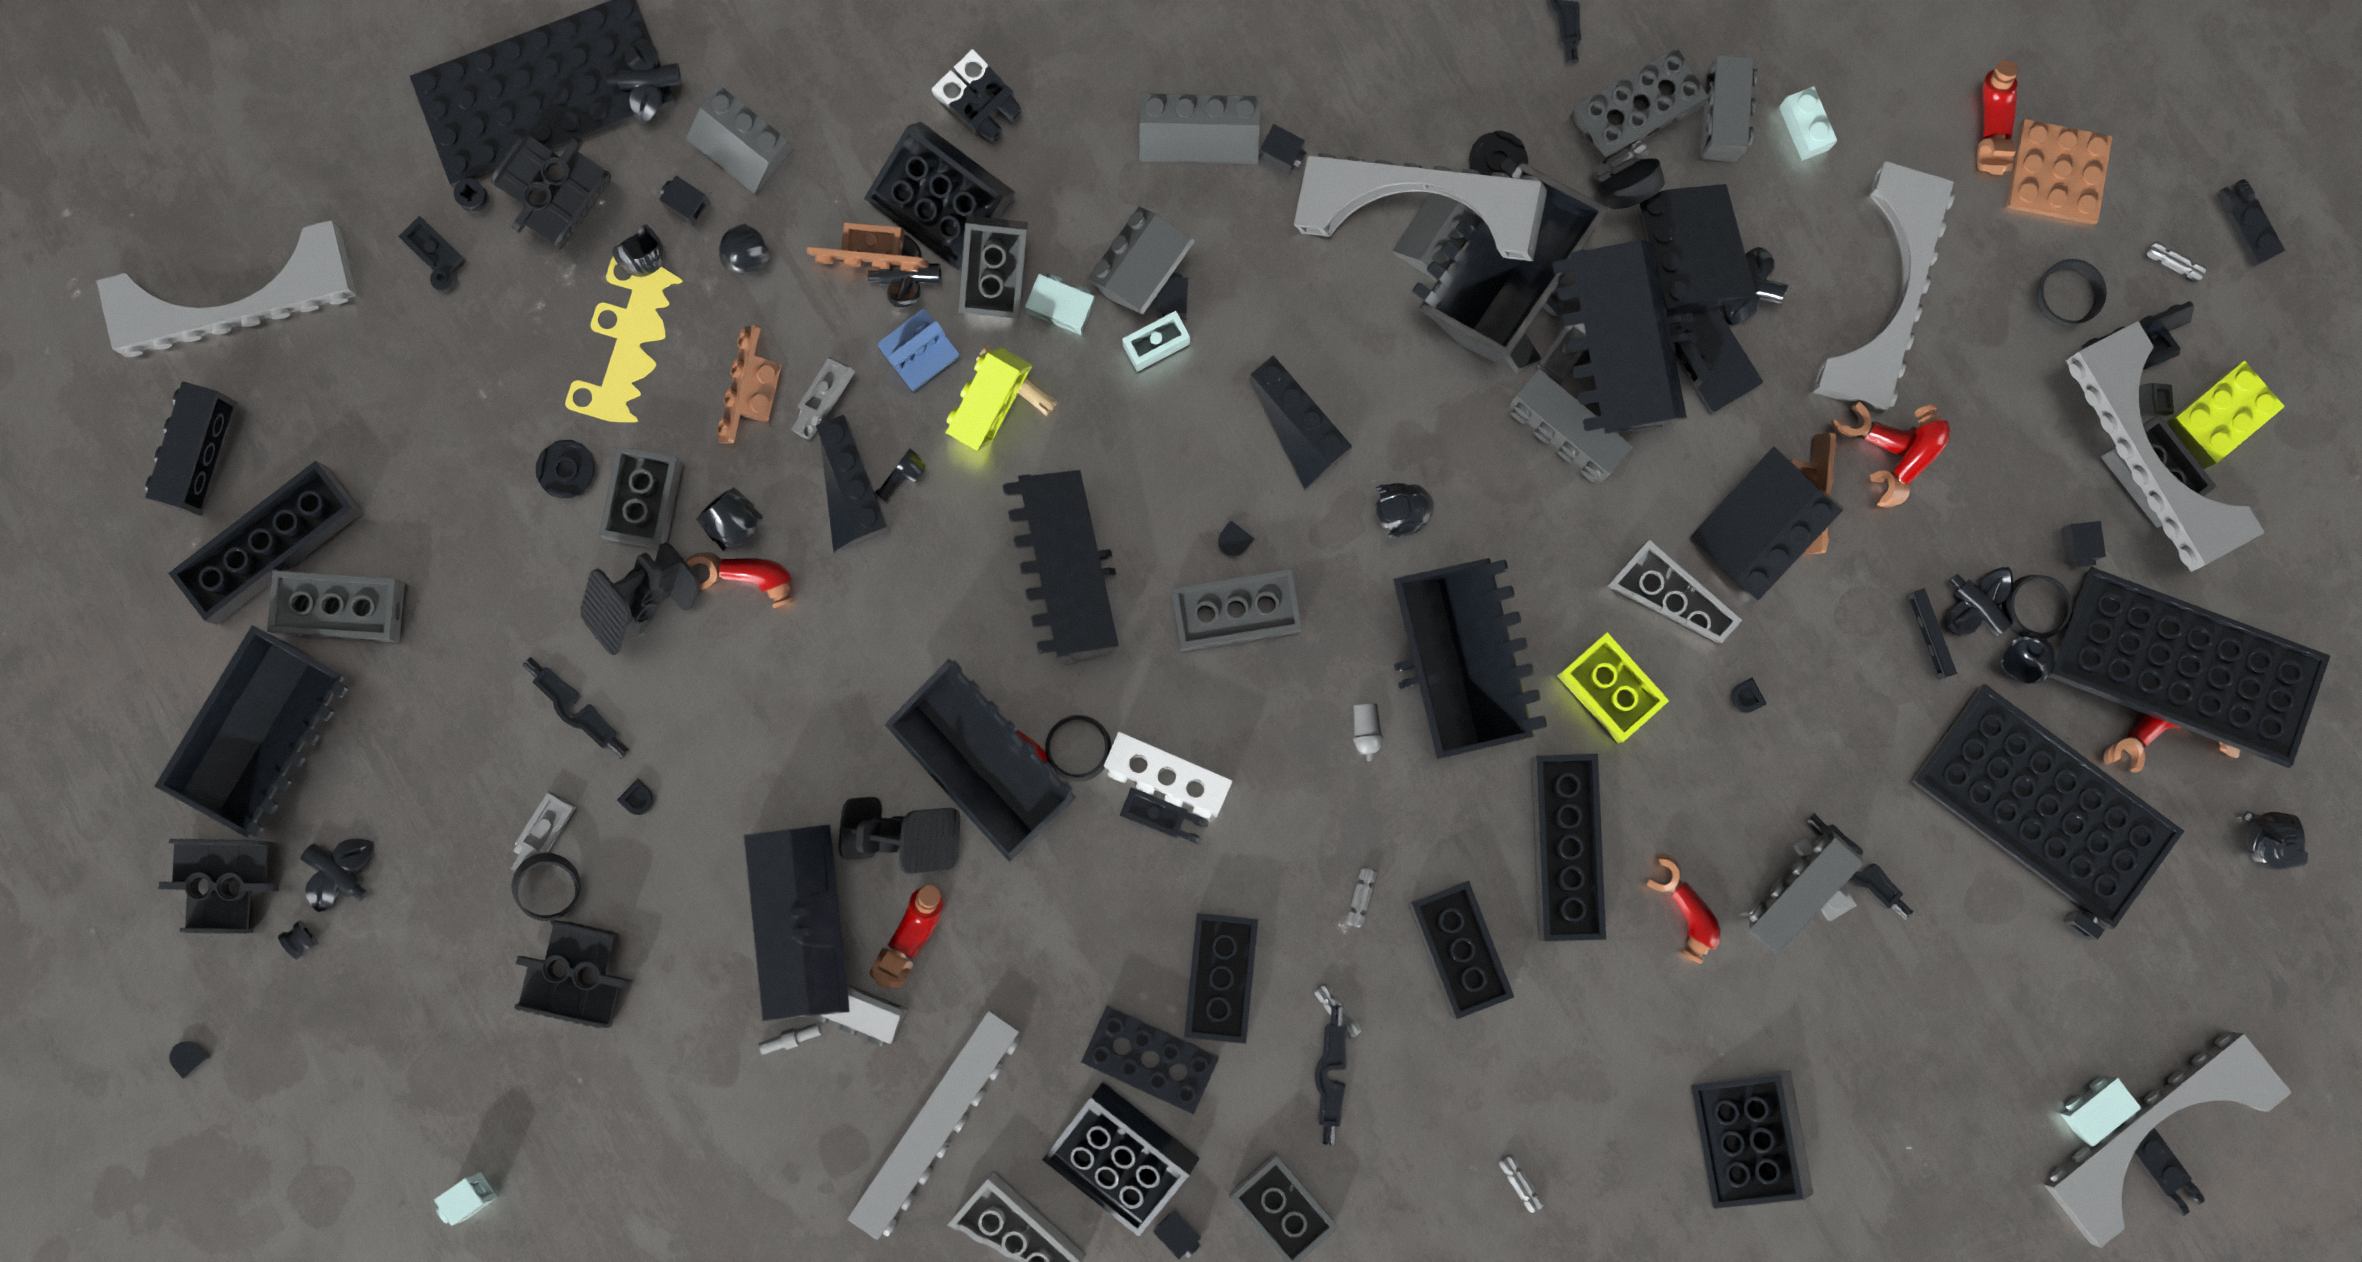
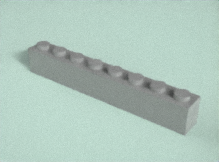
(934, 1124)

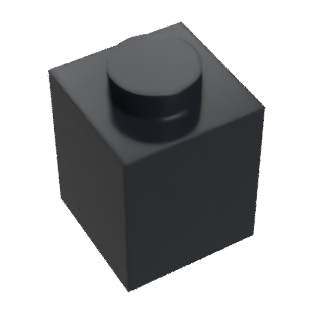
(1282, 149)
(683, 200)
(1173, 297)
(2083, 543)
(1178, 1234)

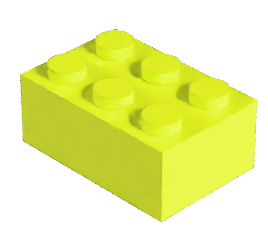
(987, 398)
(2224, 414)
(1613, 688)

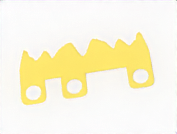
(628, 361)

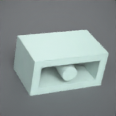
(1808, 123)
(1060, 303)
(1156, 341)
(2099, 1110)
(464, 1199)

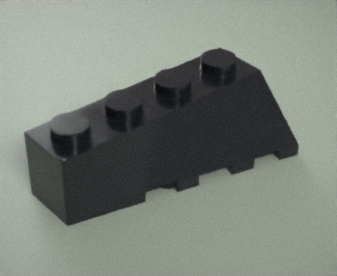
(1300, 425)
(851, 497)

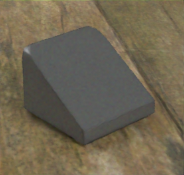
(1523, 355)
(2156, 399)

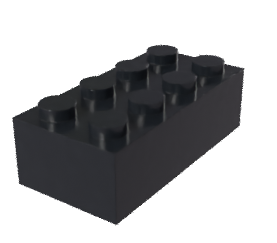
(190, 448)
(1461, 950)
(1221, 978)

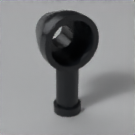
(908, 468)

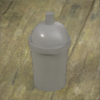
(1367, 729)

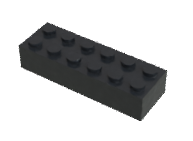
(263, 541)
(1568, 847)

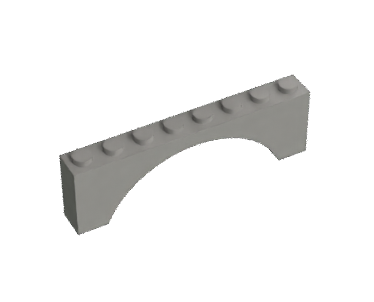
(1339, 187)
(1916, 210)
(312, 277)
(2111, 382)
(2094, 1181)

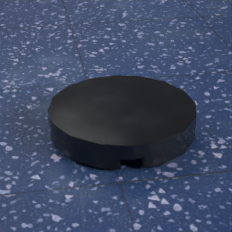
(1492, 148)
(566, 469)

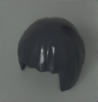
(743, 250)
(640, 253)
(2029, 659)

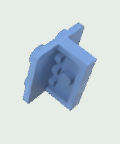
(918, 349)

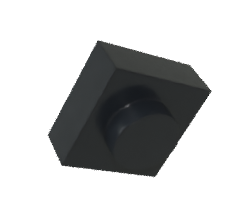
(2085, 924)

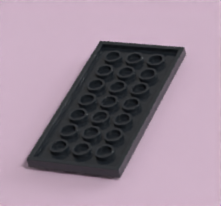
(534, 84)
(2190, 667)
(2048, 806)

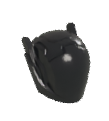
(1403, 508)
(729, 519)
(2276, 840)

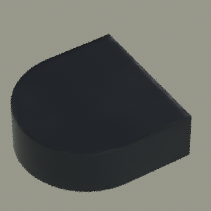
(1234, 540)
(1746, 697)
(638, 798)
(187, 1058)

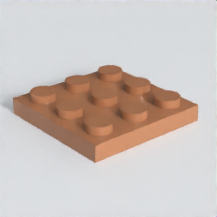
(2059, 172)

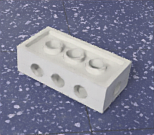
(1127, 749)

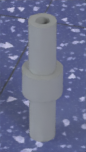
(789, 1038)

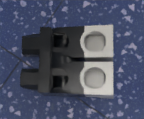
(977, 96)

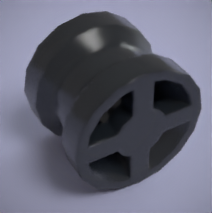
(477, 198)
(297, 940)

